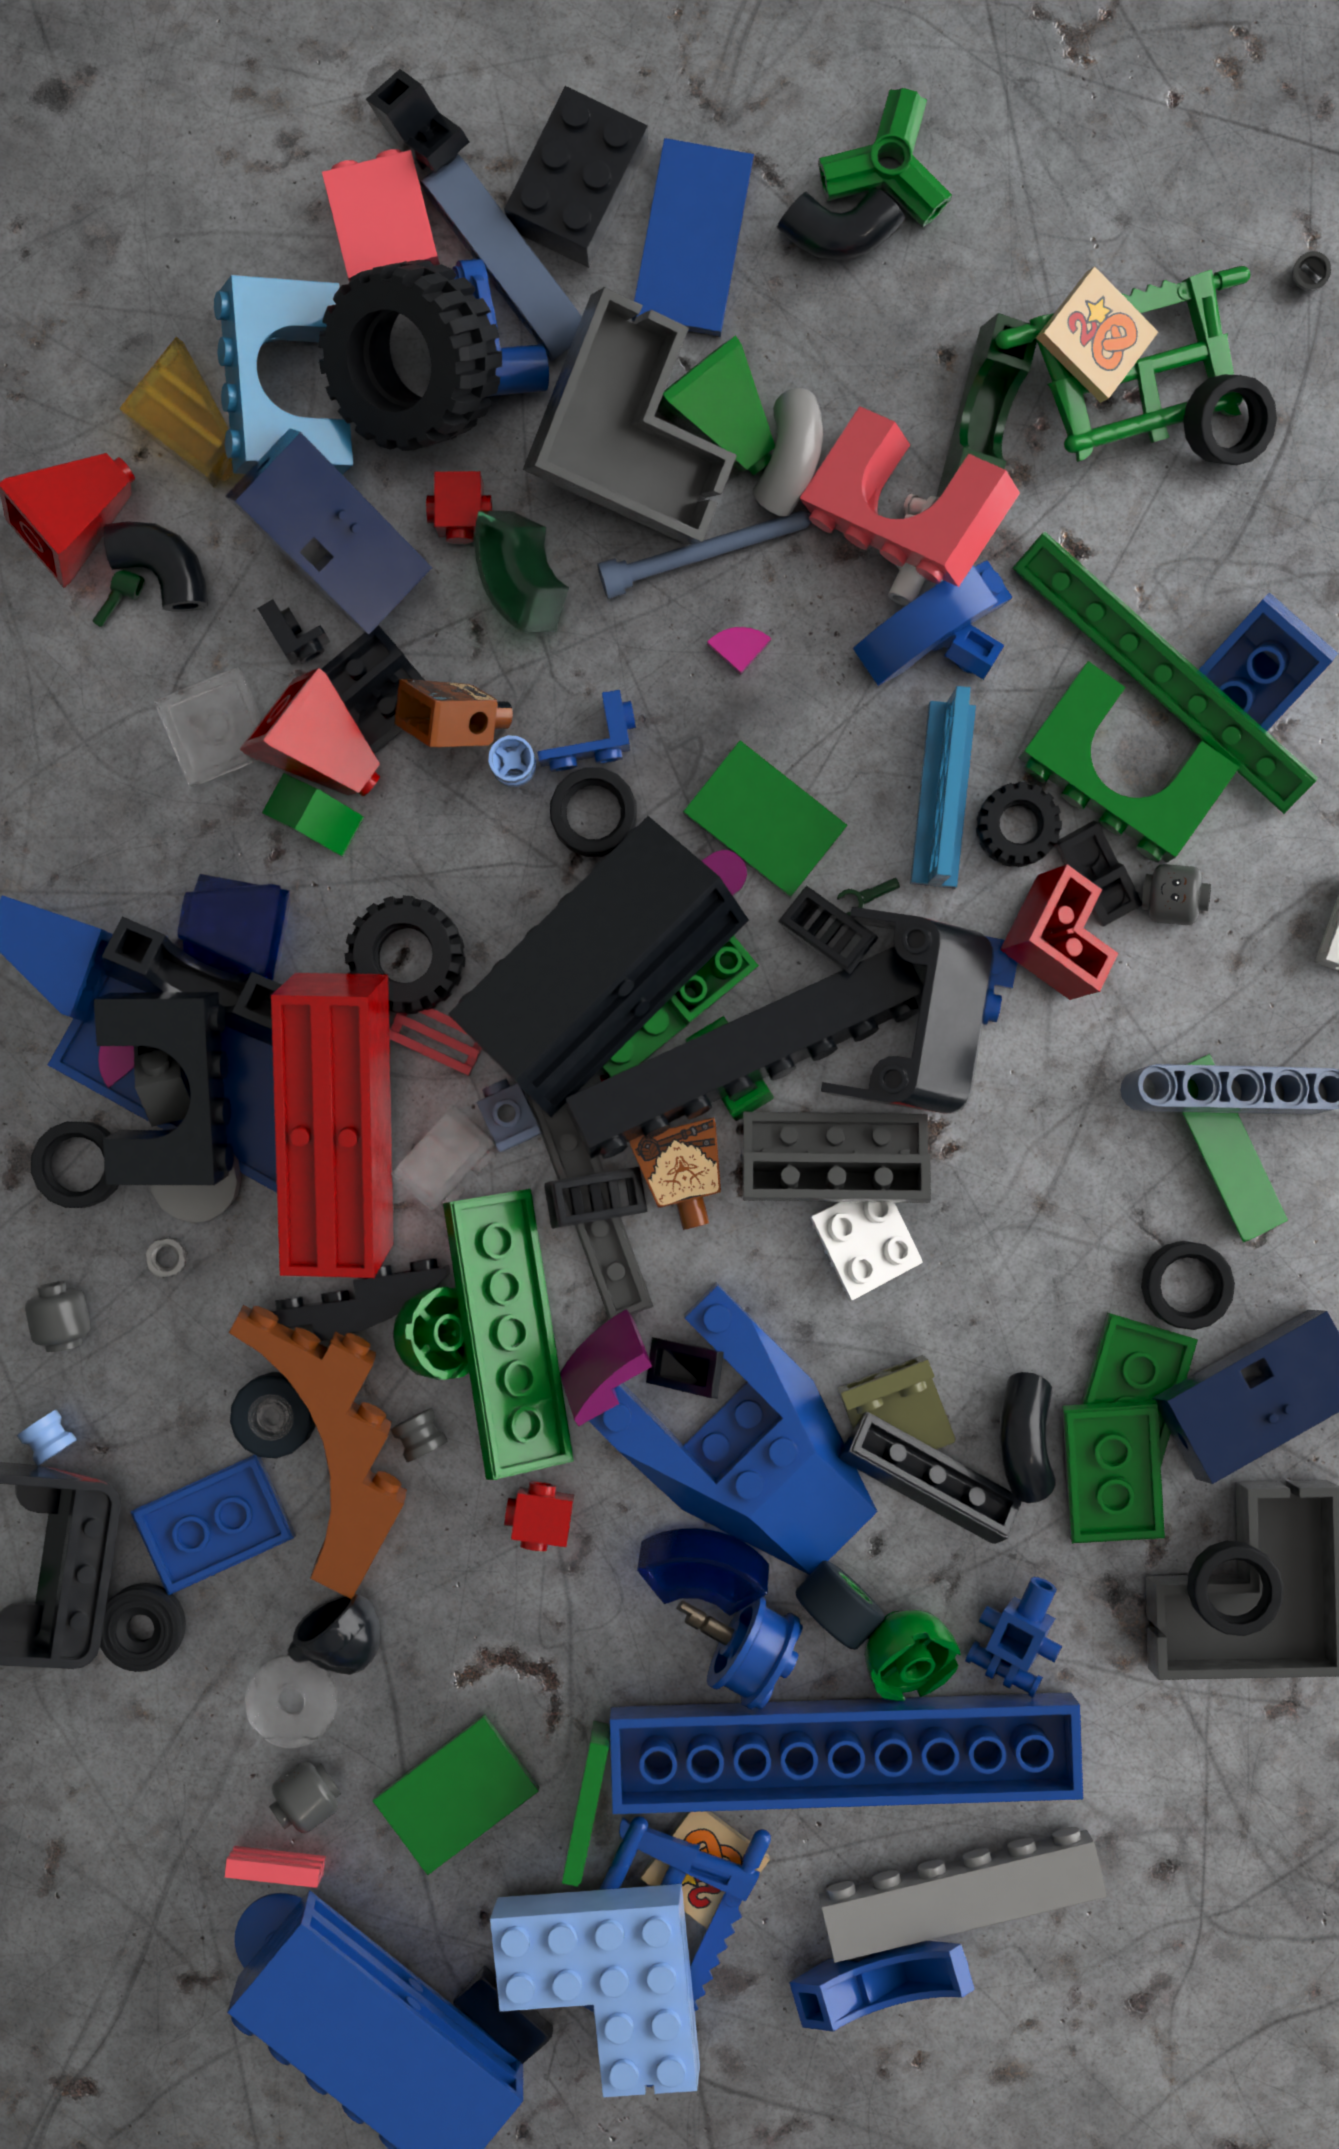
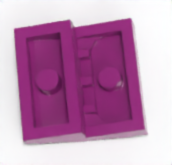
(602, 1363)

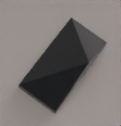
(685, 1367)

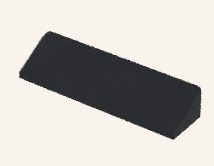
(931, 1478)

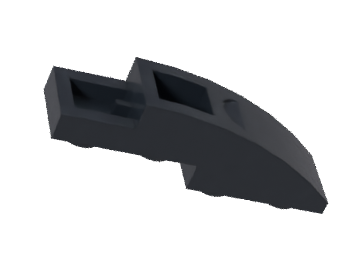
(373, 1303)

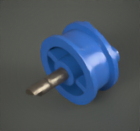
(750, 1649)

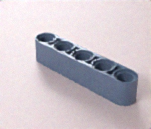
(506, 255)
(1216, 1093)

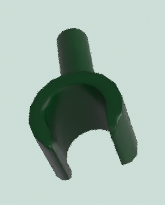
(122, 584)
(868, 895)

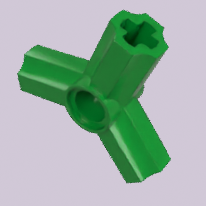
(896, 137)

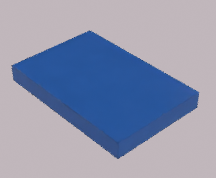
(213, 1524)

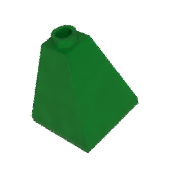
(722, 406)

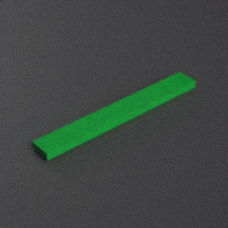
(1164, 672)

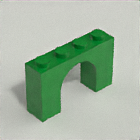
(1156, 822)

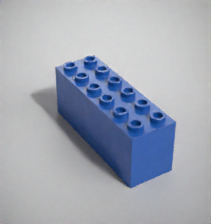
(374, 2035)

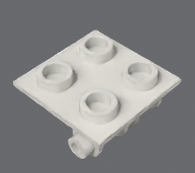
(865, 1244)

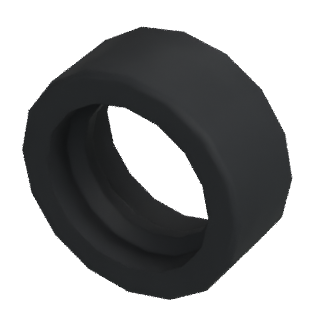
(1259, 427)
(592, 777)
(43, 1174)
(1222, 1277)
(1268, 1604)

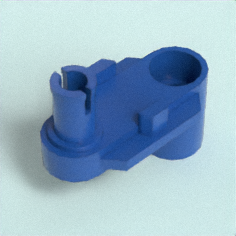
(523, 367)

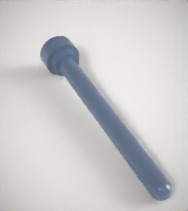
(619, 575)

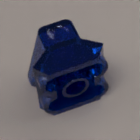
(235, 925)

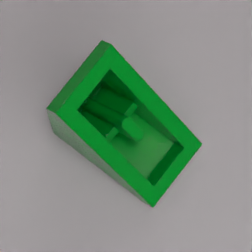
(313, 814)

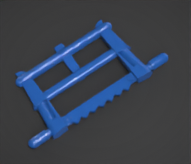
(684, 1859)

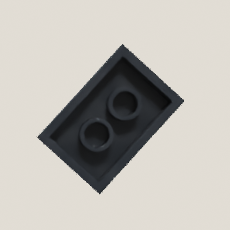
(577, 176)

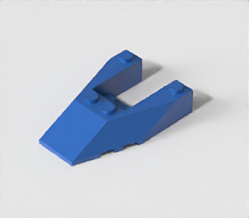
(762, 1460)

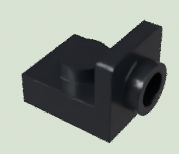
(285, 628)

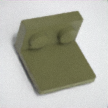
(903, 1398)

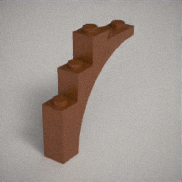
(352, 1437)

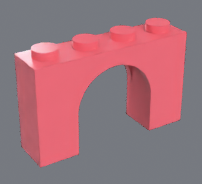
(938, 541)

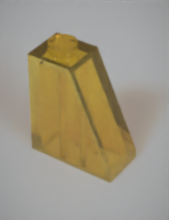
(181, 414)

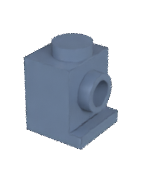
(517, 1131)

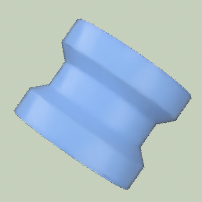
(46, 1437)

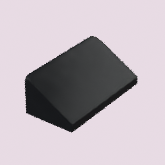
(517, 2031)

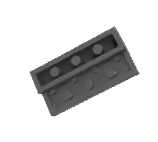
(836, 1157)

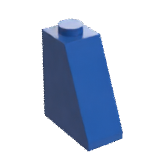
(54, 955)

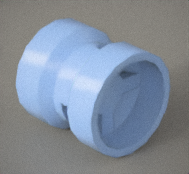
(507, 756)

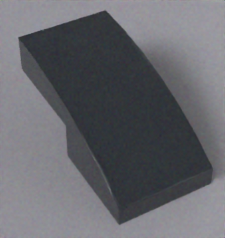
(1093, 857)

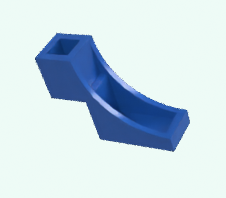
(847, 1990)

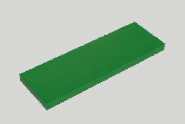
(508, 1333)

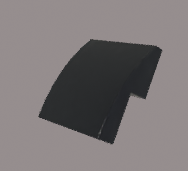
(368, 684)

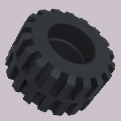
(424, 917)

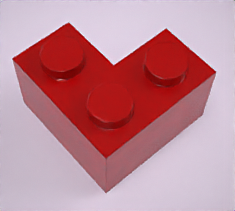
(1052, 938)

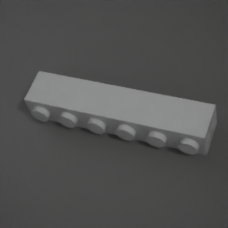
(962, 1894)

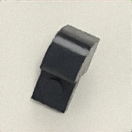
(415, 122)

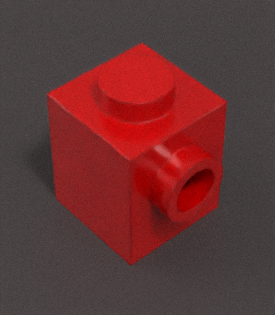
(456, 504)
(539, 1516)

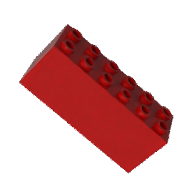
(333, 1124)

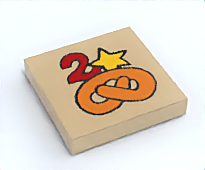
(1097, 334)
(716, 1839)

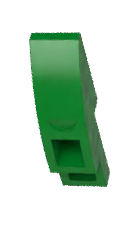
(702, 991)

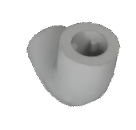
(794, 454)

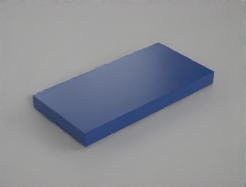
(693, 234)

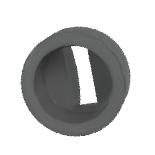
(1318, 264)

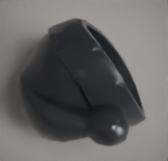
(338, 1635)

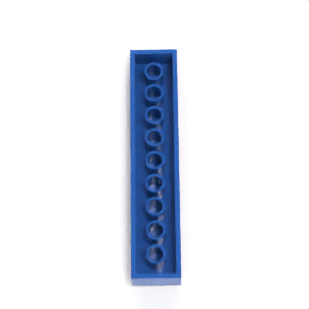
(846, 1753)

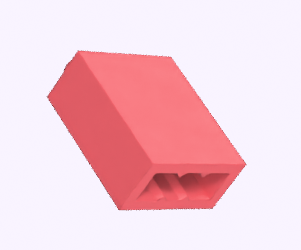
(379, 212)

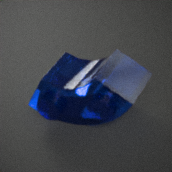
(703, 1567)

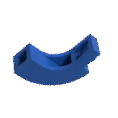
(930, 621)

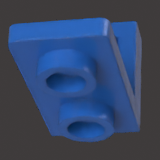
(619, 720)

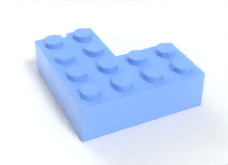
(612, 1952)

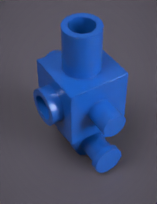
(1018, 1637)

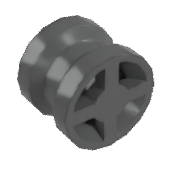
(419, 1435)

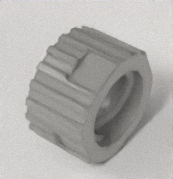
(155, 1267)

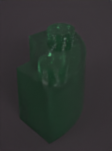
(517, 572)

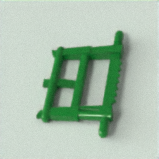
(1211, 348)

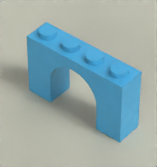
(252, 315)

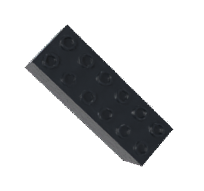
(600, 965)

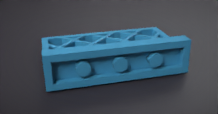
(943, 791)

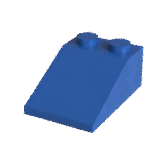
(1268, 661)

